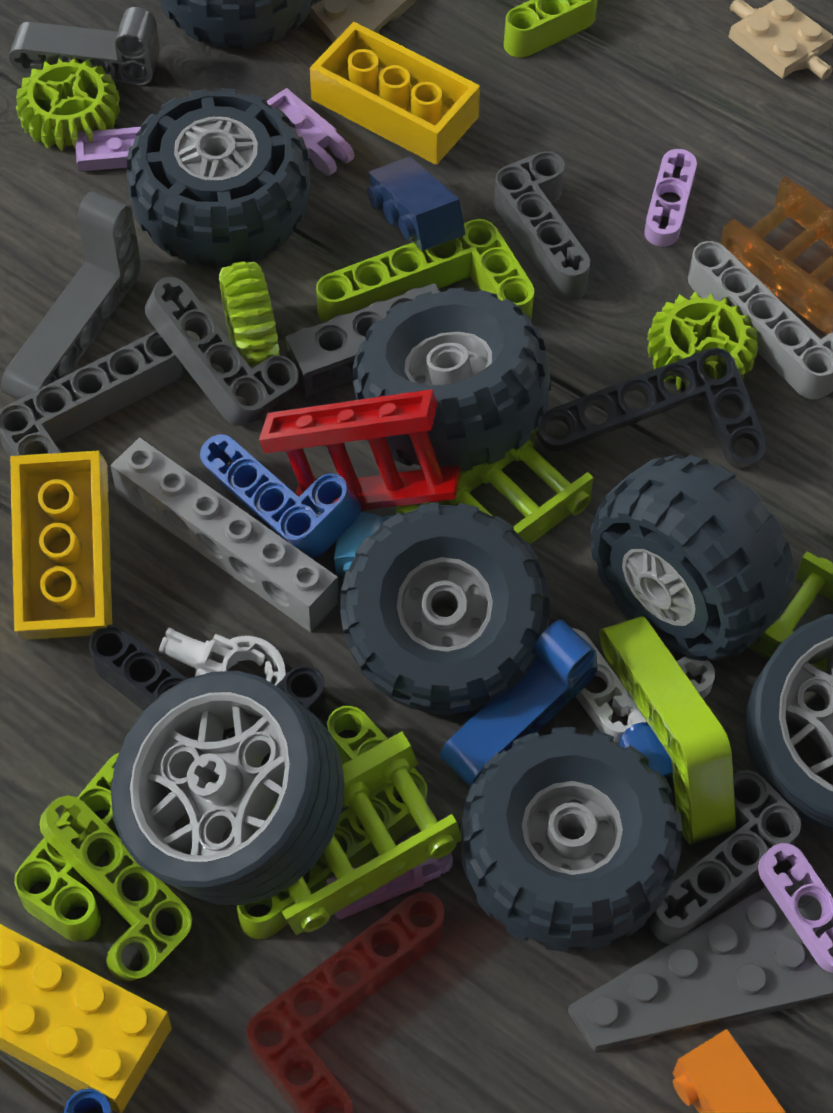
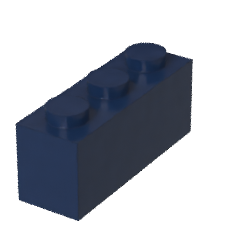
(416, 203)

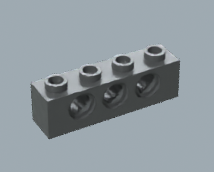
(310, 347)

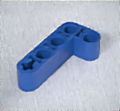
(296, 514)
(559, 674)

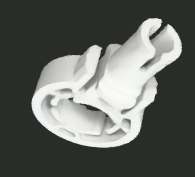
(222, 653)

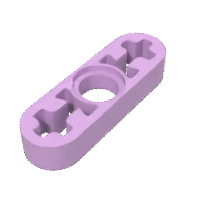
(660, 207)
(814, 887)

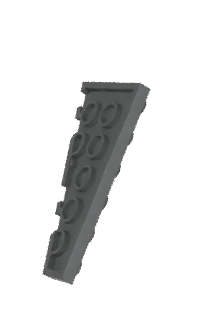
(723, 970)

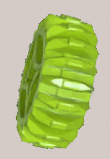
(65, 94)
(248, 312)
(698, 326)

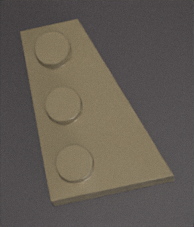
(337, 15)

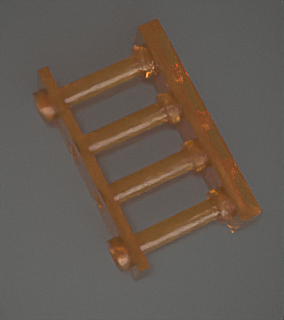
(775, 268)

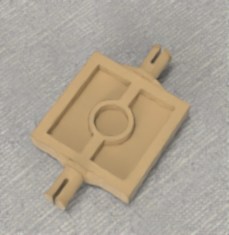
(781, 38)

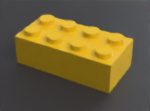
(395, 92)
(60, 544)
(75, 1021)

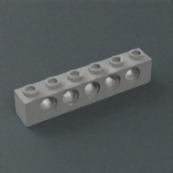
(225, 534)

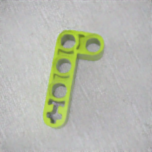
(108, 883)
(65, 887)

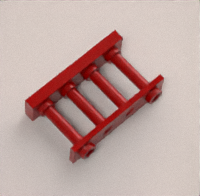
(369, 421)

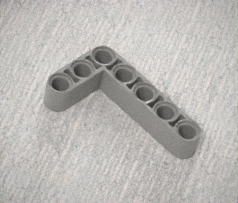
(782, 337)

